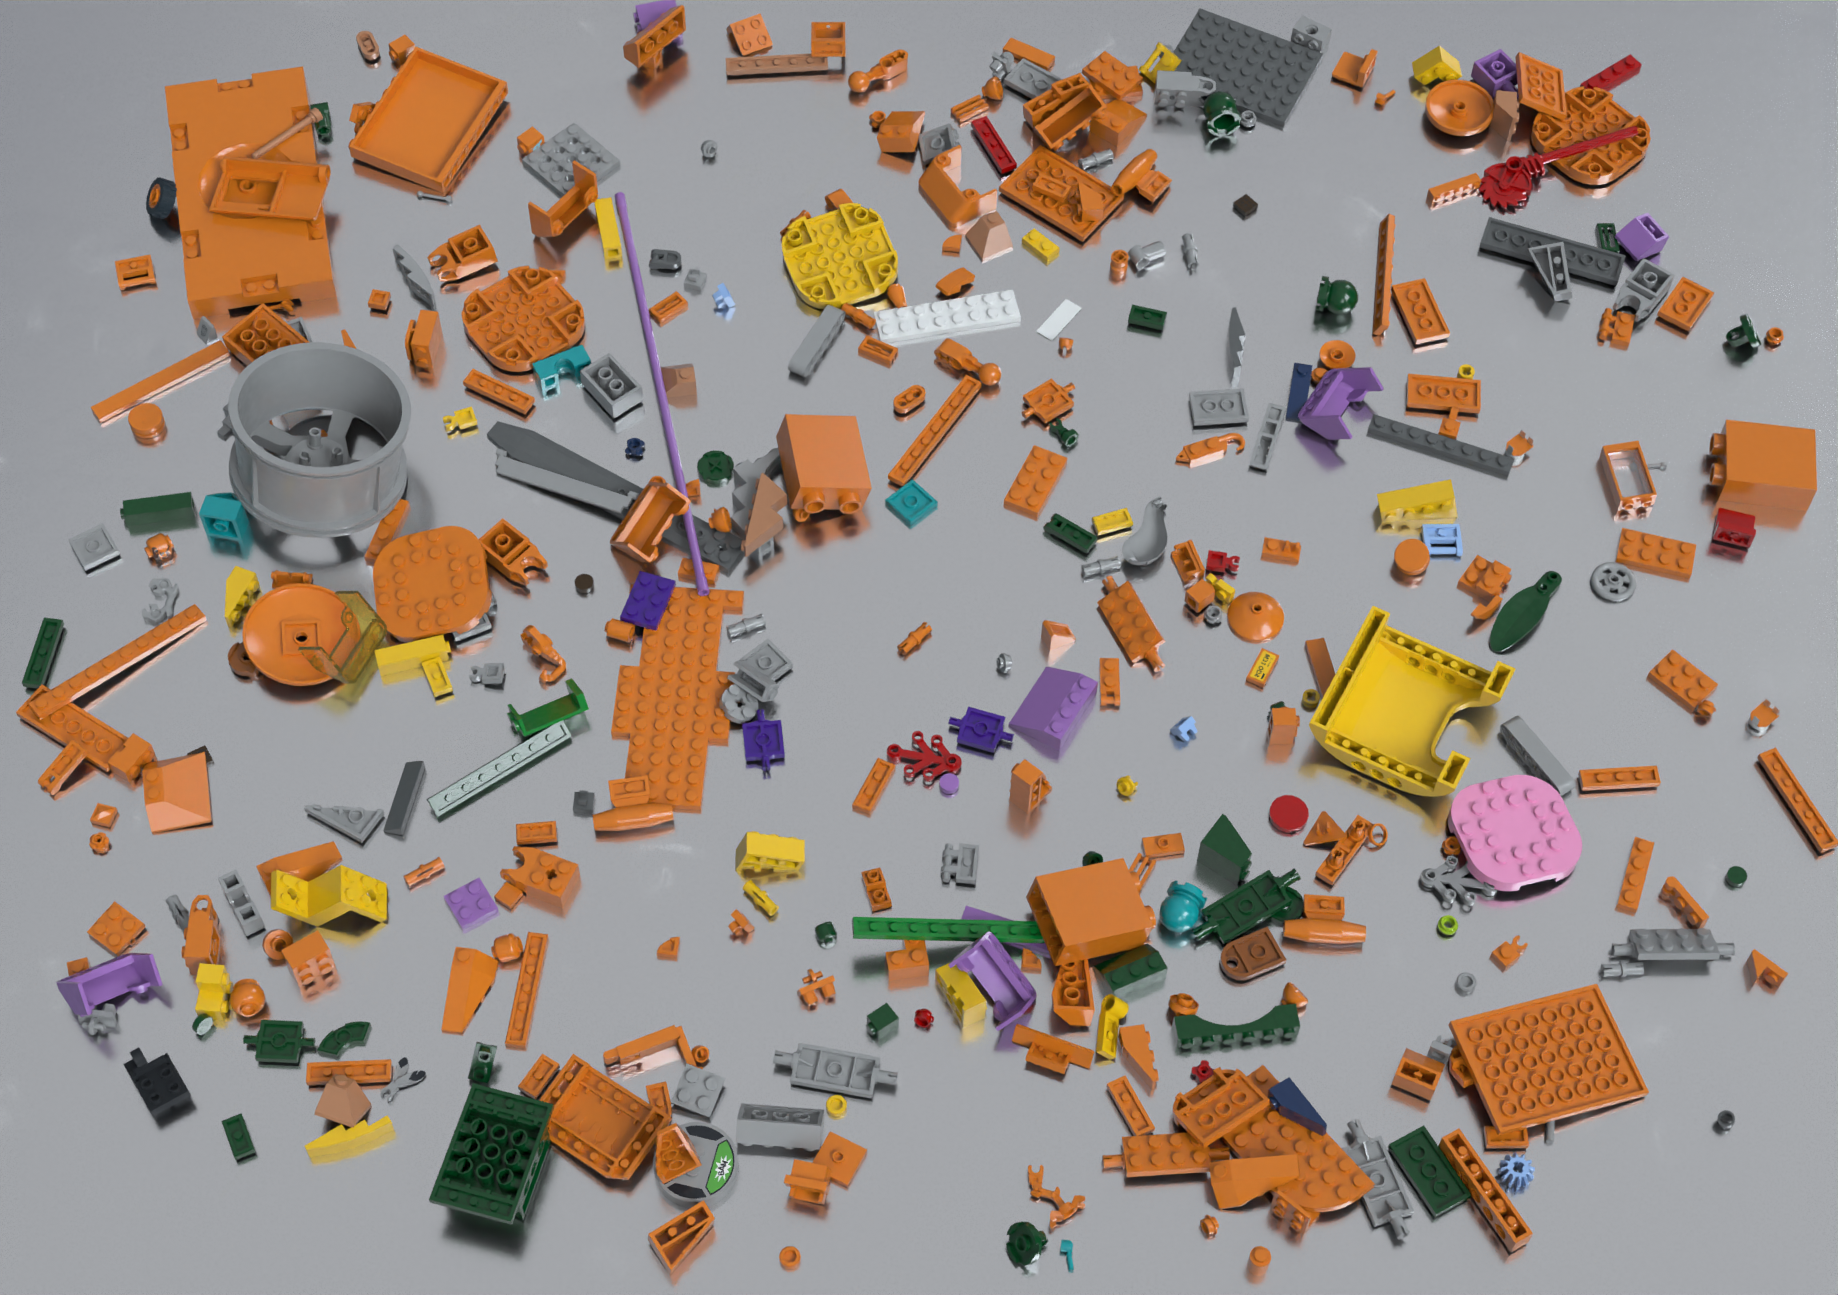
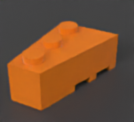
(1027, 786)
(680, 1235)

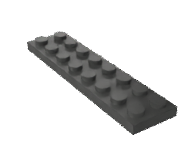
(1580, 257)

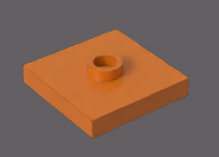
(841, 1157)

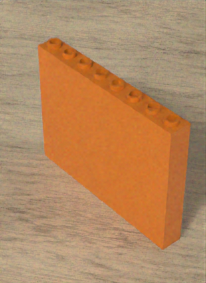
(428, 119)

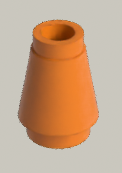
(897, 295)

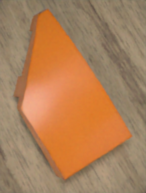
(1485, 613)

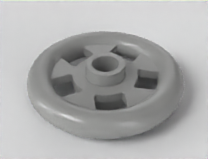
(1604, 591)

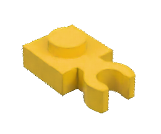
(463, 418)
(1222, 589)

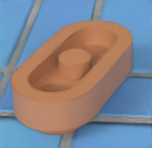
(368, 45)

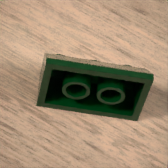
(1131, 971)

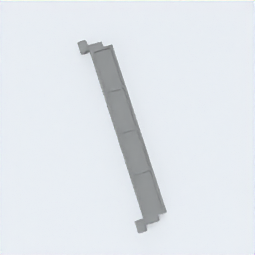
(562, 484)

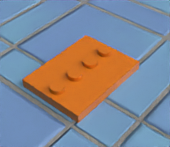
(1540, 86)

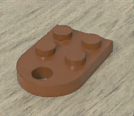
(1253, 955)

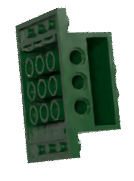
(494, 1155)

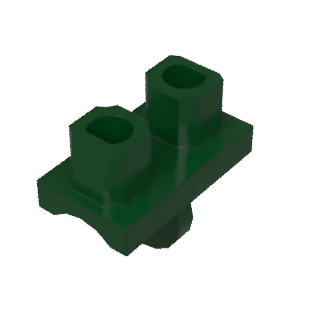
(482, 1062)

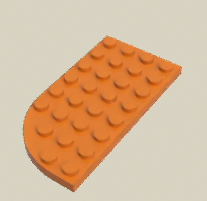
(1327, 1173)

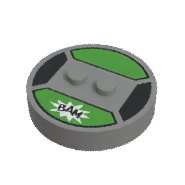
(716, 1174)

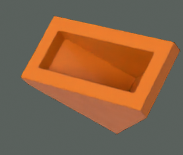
(1056, 634)

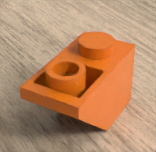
(1090, 203)

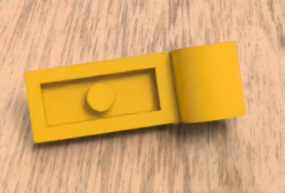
(1111, 1011)

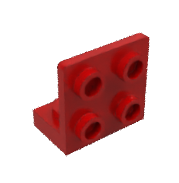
(1734, 527)

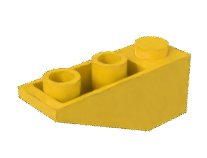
(239, 589)

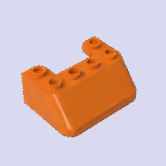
(1070, 118)
(648, 520)

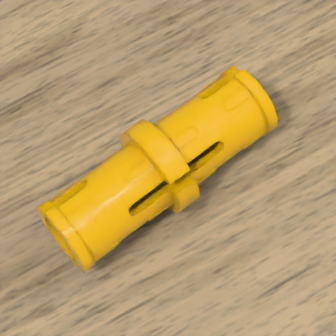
(769, 906)

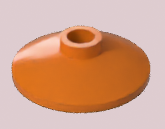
(1337, 349)

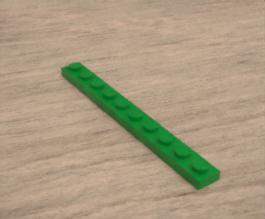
(944, 929)

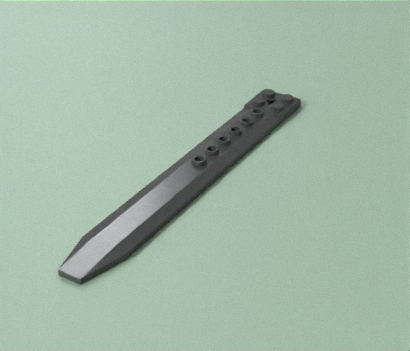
(544, 453)

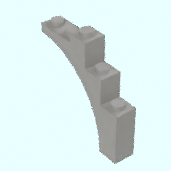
(745, 475)

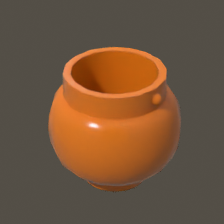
(247, 997)

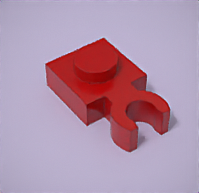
(1219, 561)

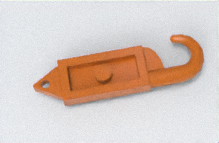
(1208, 448)

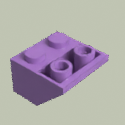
(1642, 237)

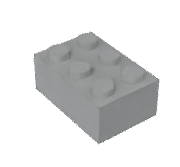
(611, 385)

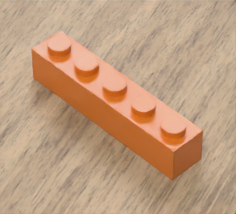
(1454, 188)

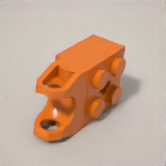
(463, 254)
(511, 551)
(543, 875)
(201, 936)

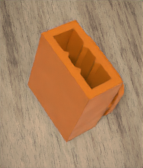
(423, 338)

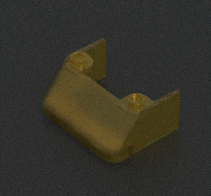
(357, 644)

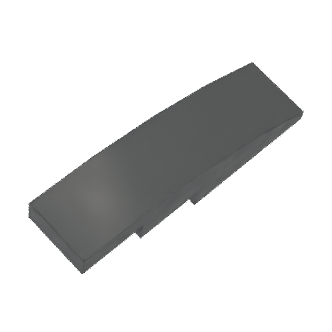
(1235, 341)

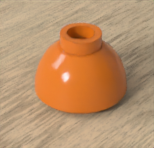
(993, 89)
(721, 520)
(1293, 995)

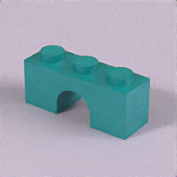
(547, 369)

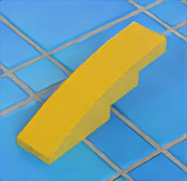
(341, 1139)

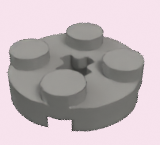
(735, 713)

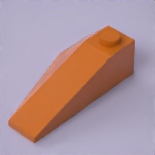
(303, 864)
(1073, 994)
(674, 1153)
(1247, 1178)

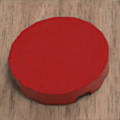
(1288, 813)

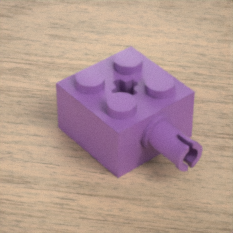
(1496, 73)

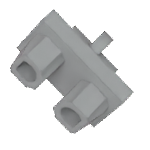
(1001, 65)
(99, 1019)

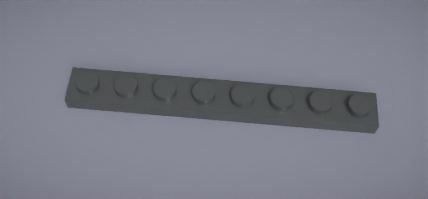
(1440, 445)

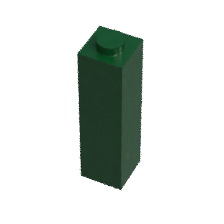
(158, 509)

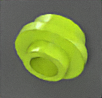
(1450, 920)

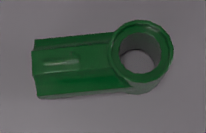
(324, 126)

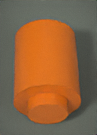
(620, 630)
(1259, 1260)

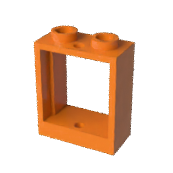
(822, 35)

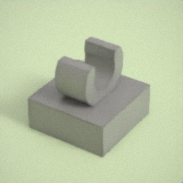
(695, 279)
(1439, 1050)

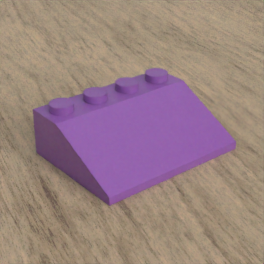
(1054, 706)

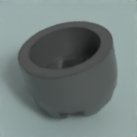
(1726, 1116)

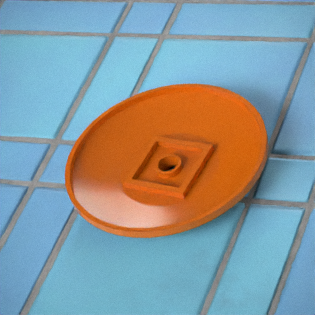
(283, 616)

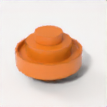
(275, 942)
(1183, 1004)

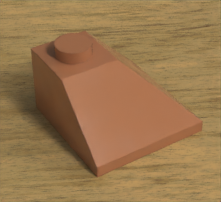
(989, 236)
(679, 380)
(343, 1101)

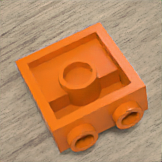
(1485, 578)

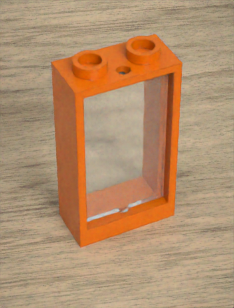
(1628, 475)

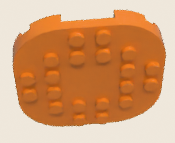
(1589, 116)
(523, 319)
(432, 583)

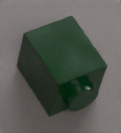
(882, 1021)

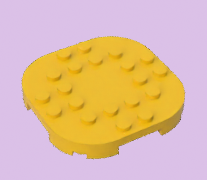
(840, 256)

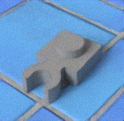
(490, 674)

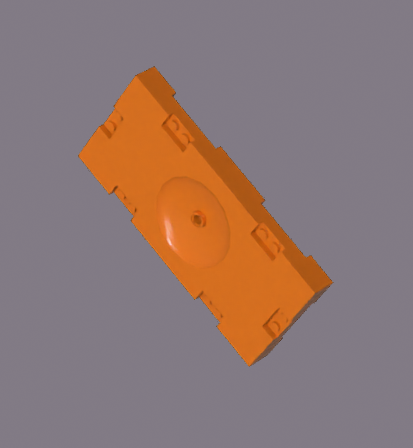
(236, 256)

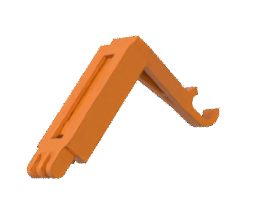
(649, 1045)

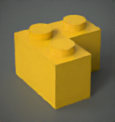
(1436, 64)
(214, 990)

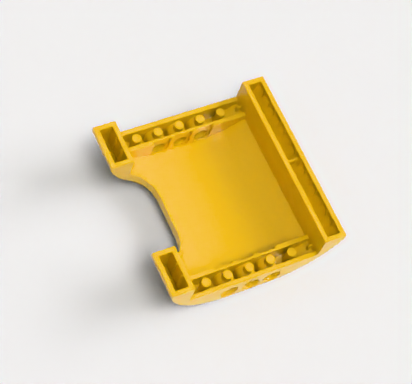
(1395, 703)

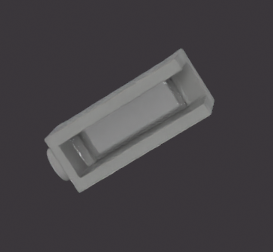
(754, 682)

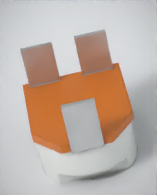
(1518, 446)
(1763, 716)

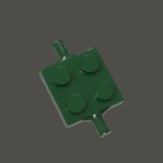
(279, 1041)

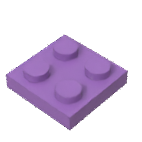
(471, 903)

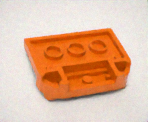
(1218, 1105)

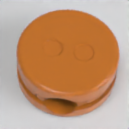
(146, 420)
(1412, 557)

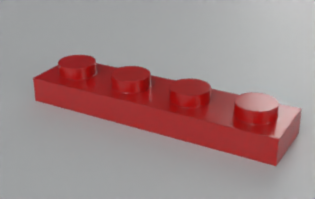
(1613, 74)
(993, 144)

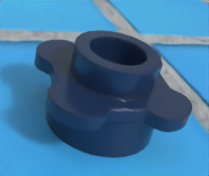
(634, 442)

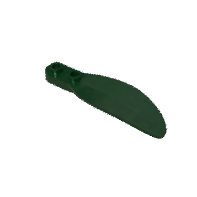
(1523, 612)

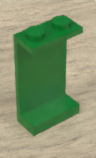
(551, 712)

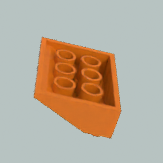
(260, 334)

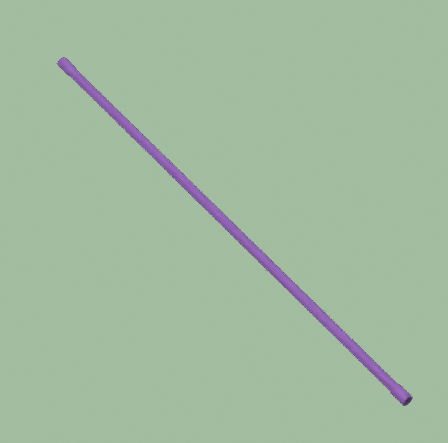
(701, 580)

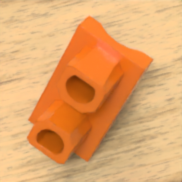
(808, 991)

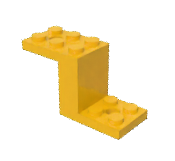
(328, 895)

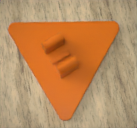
(1324, 831)

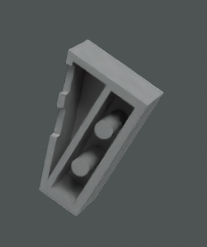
(1553, 268)

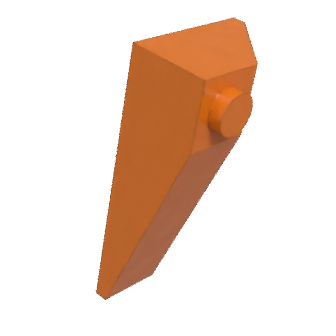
(468, 982)

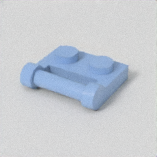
(1442, 535)

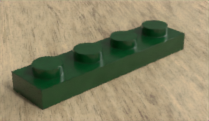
(43, 652)

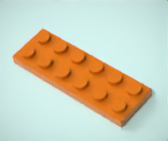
(76, 724)

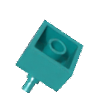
(224, 516)

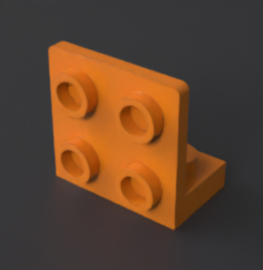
(750, 34)
(1355, 68)
(1296, 1216)

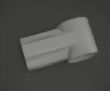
(1143, 255)

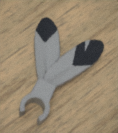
(402, 1079)

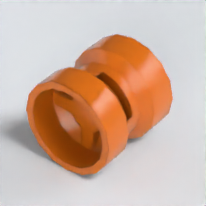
(1119, 262)

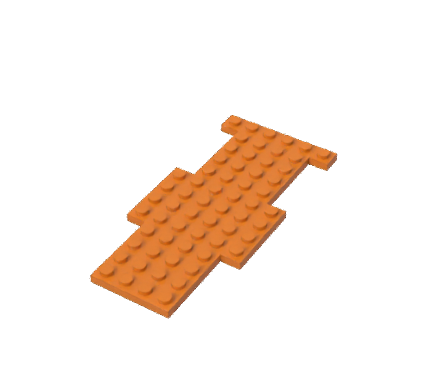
(674, 697)

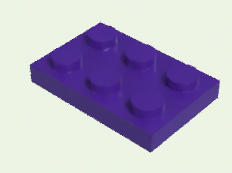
(648, 600)

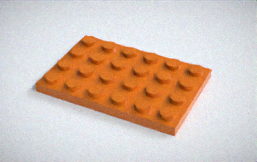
(1062, 214)

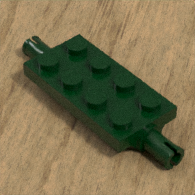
(1246, 906)

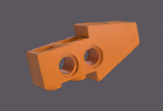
(1048, 103)

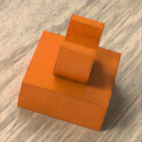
(740, 923)

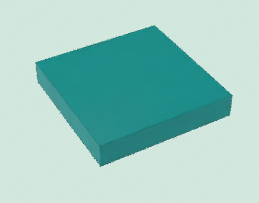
(911, 502)

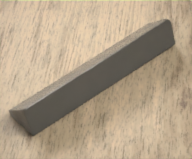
(404, 797)

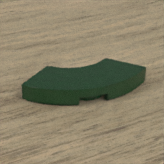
(343, 1037)

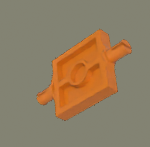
(1048, 400)

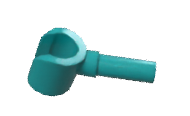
(1067, 1246)

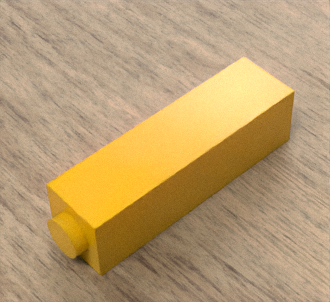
(608, 228)
(411, 654)

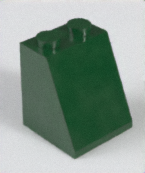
(1225, 852)

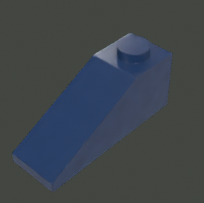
(1298, 390)
(1293, 1105)

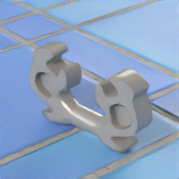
(163, 586)

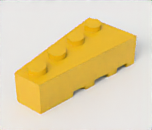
(1418, 502)

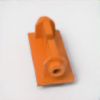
(286, 578)

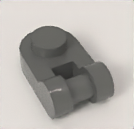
(670, 260)

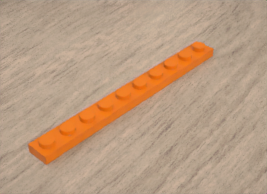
(117, 662)

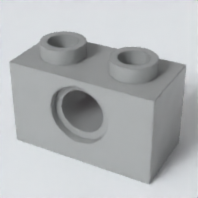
(1311, 34)

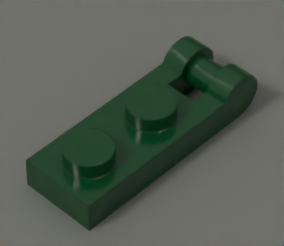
(1070, 533)

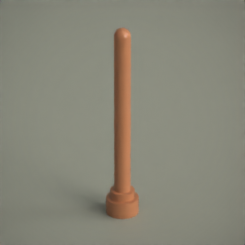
(313, 117)

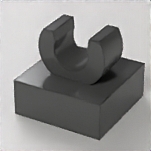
(583, 802)

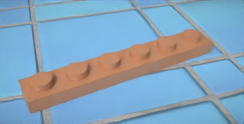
(775, 64)

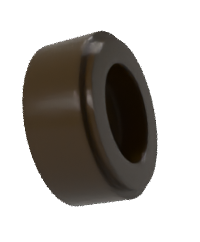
(584, 583)

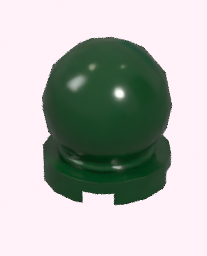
(1221, 113)
(1337, 296)

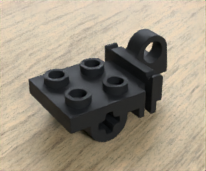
(156, 1081)

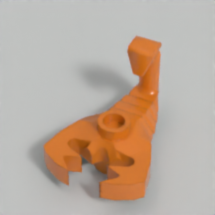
(542, 645)

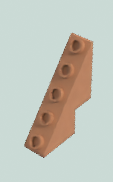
(763, 517)

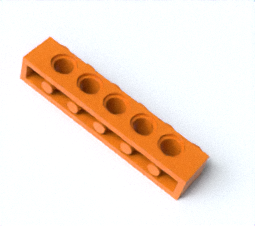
(1485, 1190)

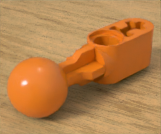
(887, 68)
(961, 358)

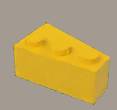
(769, 851)
(961, 994)

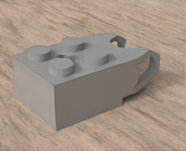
(1181, 89)
(1644, 288)

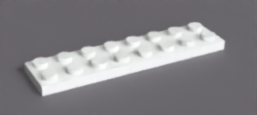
(947, 316)

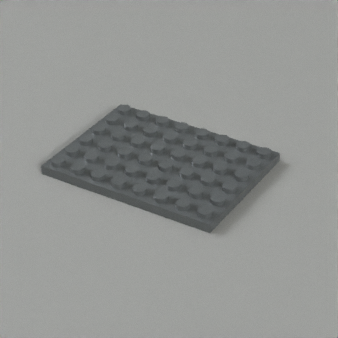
(1249, 64)

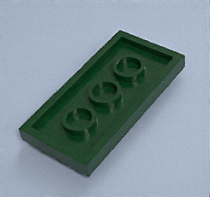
(1429, 1171)

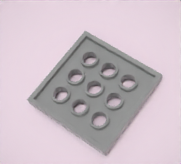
(560, 142)

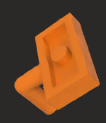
(360, 112)

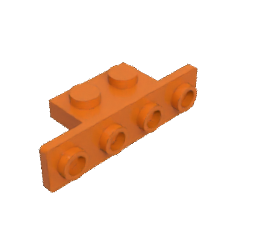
(1050, 1050)

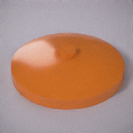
(1459, 107)

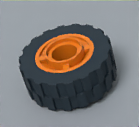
(161, 197)

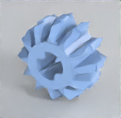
(1519, 1164)

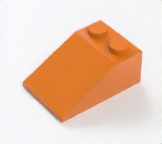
(1117, 122)
(900, 131)

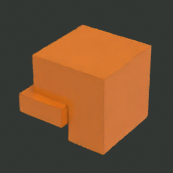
(808, 1182)

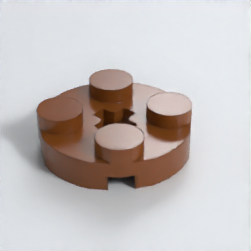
(238, 663)

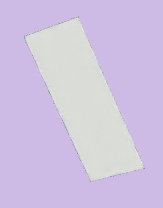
(1059, 319)

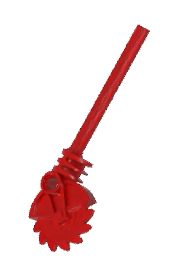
(1512, 180)

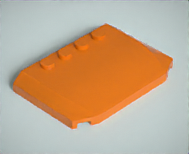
(601, 1120)

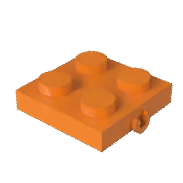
(116, 929)

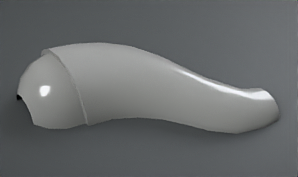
(1150, 539)

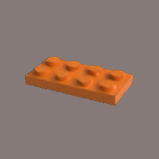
(1420, 311)
(1443, 393)
(1035, 481)
(1656, 553)

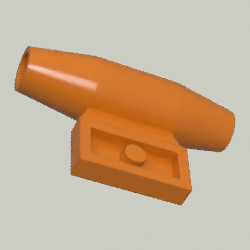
(1139, 174)
(631, 807)
(1324, 922)

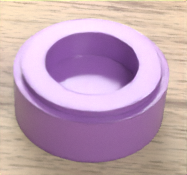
(949, 783)

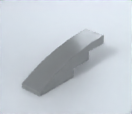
(415, 276)
(1267, 436)

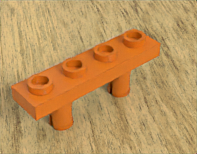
(1344, 850)

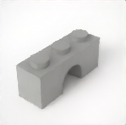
(241, 902)

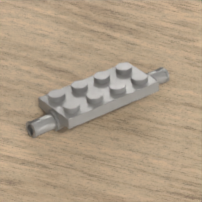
(1673, 945)
(835, 1070)
(1388, 1198)

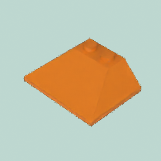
(177, 792)

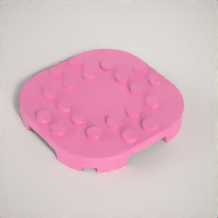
(1515, 832)

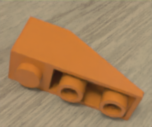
(1136, 1051)

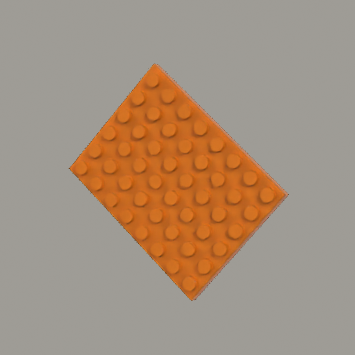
(1547, 1059)

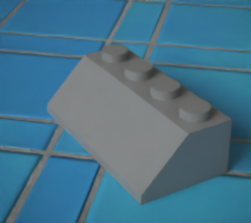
(779, 1126)

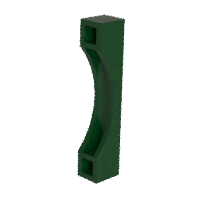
(1194, 1031)

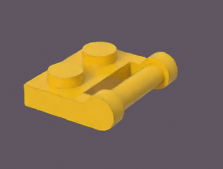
(1168, 62)

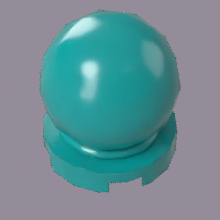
(1181, 907)

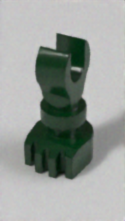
(1067, 436)

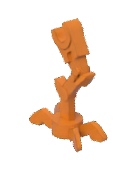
(1065, 1209)

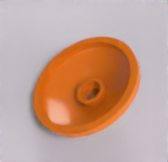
(1254, 624)

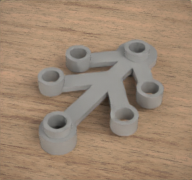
(1455, 881)

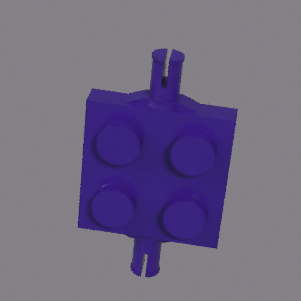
(981, 729)
(763, 740)

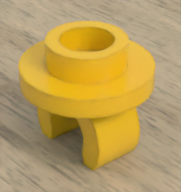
(1126, 785)

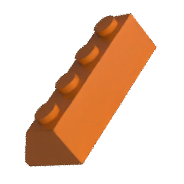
(655, 36)

